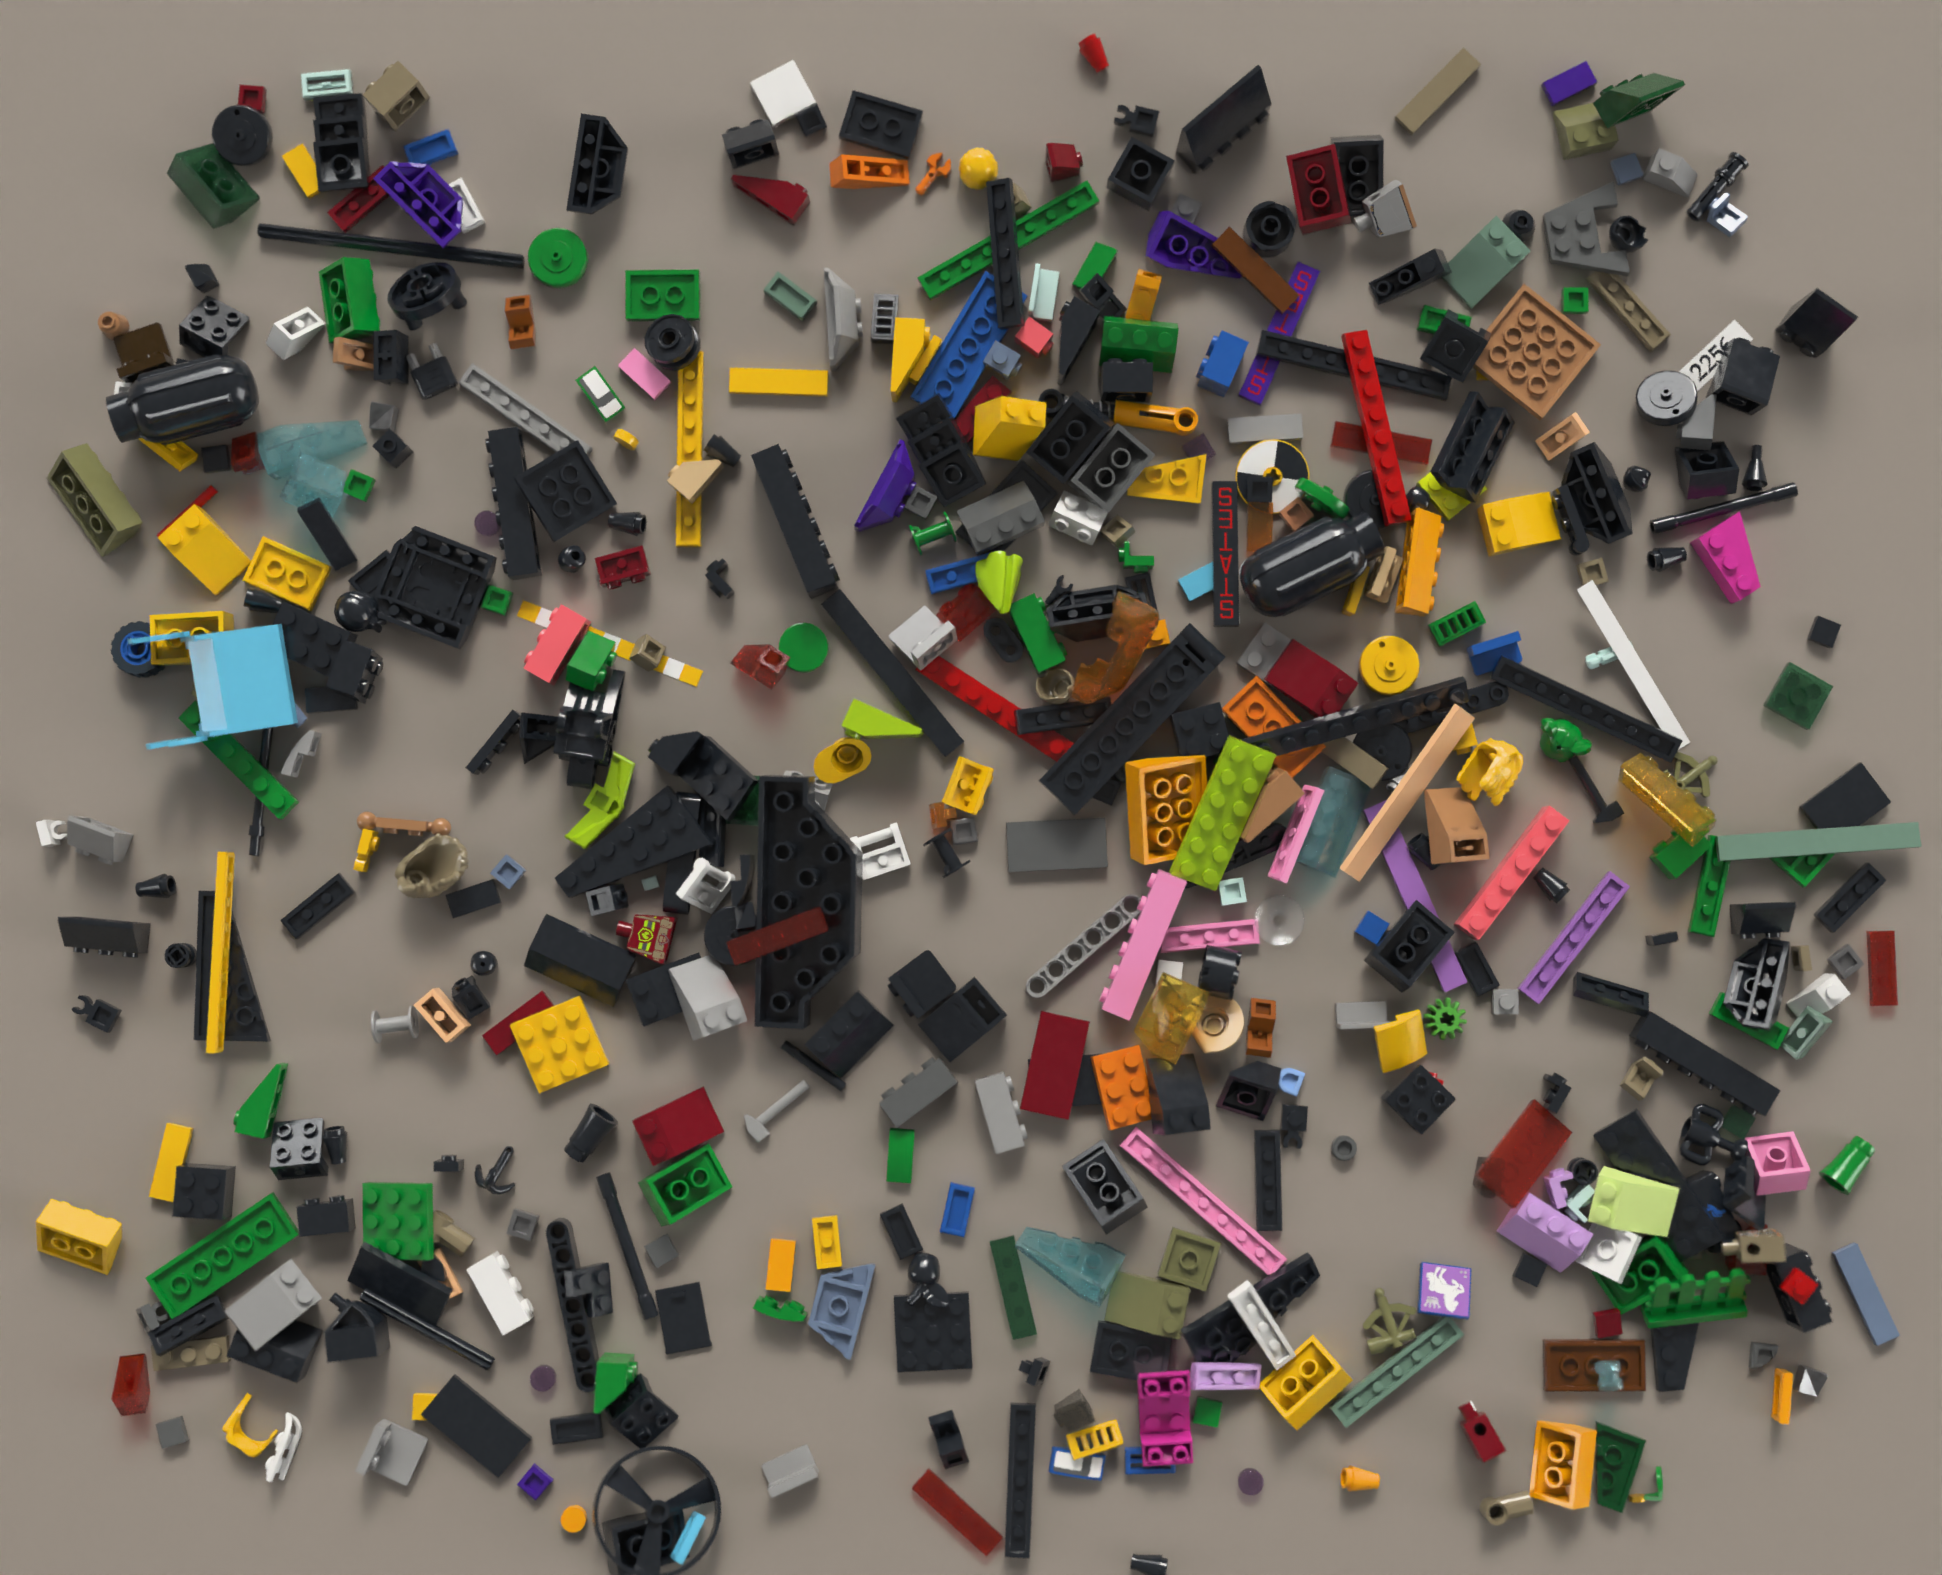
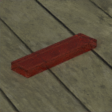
(1407, 447)
(777, 936)
(957, 1512)

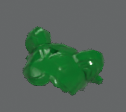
(1564, 734)

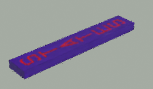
(1262, 368)

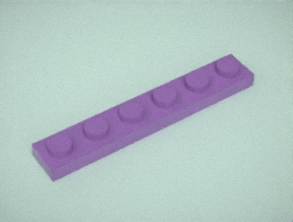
(1573, 937)

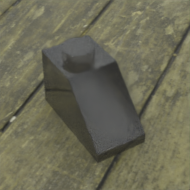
(1074, 1411)

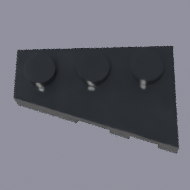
(1672, 1355)

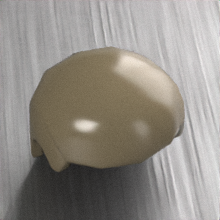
(1055, 686)

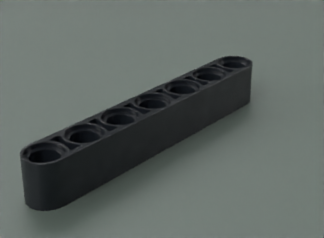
(569, 1315)

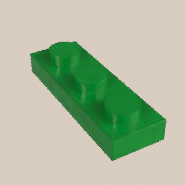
(1772, 1038)

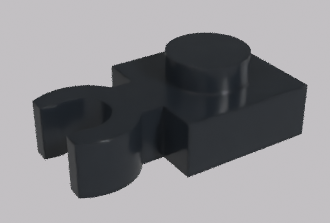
(1141, 120)
(99, 1014)
(1293, 1120)

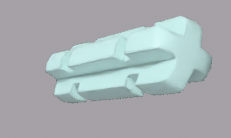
(1604, 656)

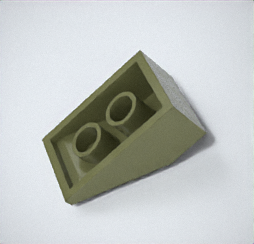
(1148, 1304)

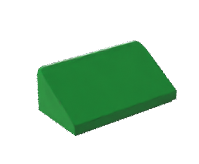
(1097, 261)

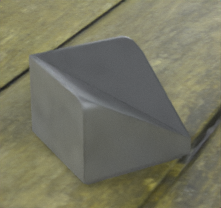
(382, 416)
(1809, 1380)

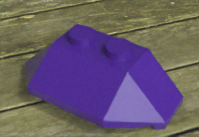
(424, 198)
(889, 492)

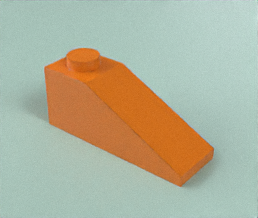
(867, 172)

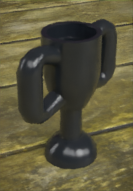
(1703, 1135)

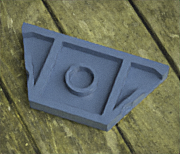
(840, 1305)

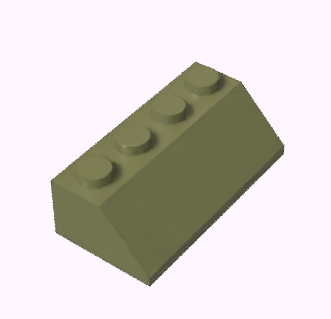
(94, 498)

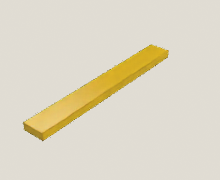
(690, 448)
(220, 952)

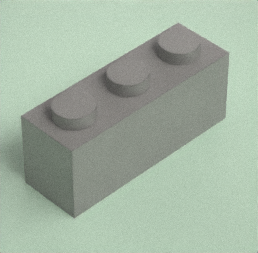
(1001, 1112)

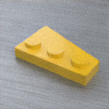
(1172, 481)

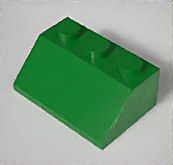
(349, 299)
(1139, 339)

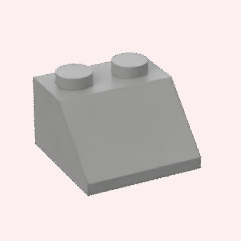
(97, 838)

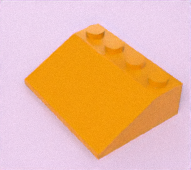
(1162, 804)

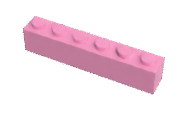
(1143, 944)

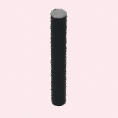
(813, 1065)

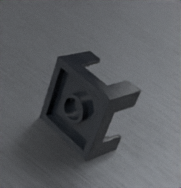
(1455, 347)

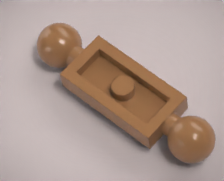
(369, 821)

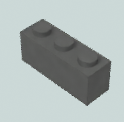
(917, 1091)

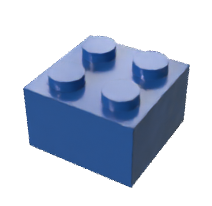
(1224, 358)

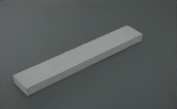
(518, 410)

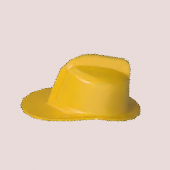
(842, 760)

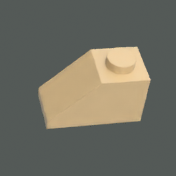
(694, 477)

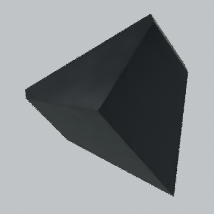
(536, 734)

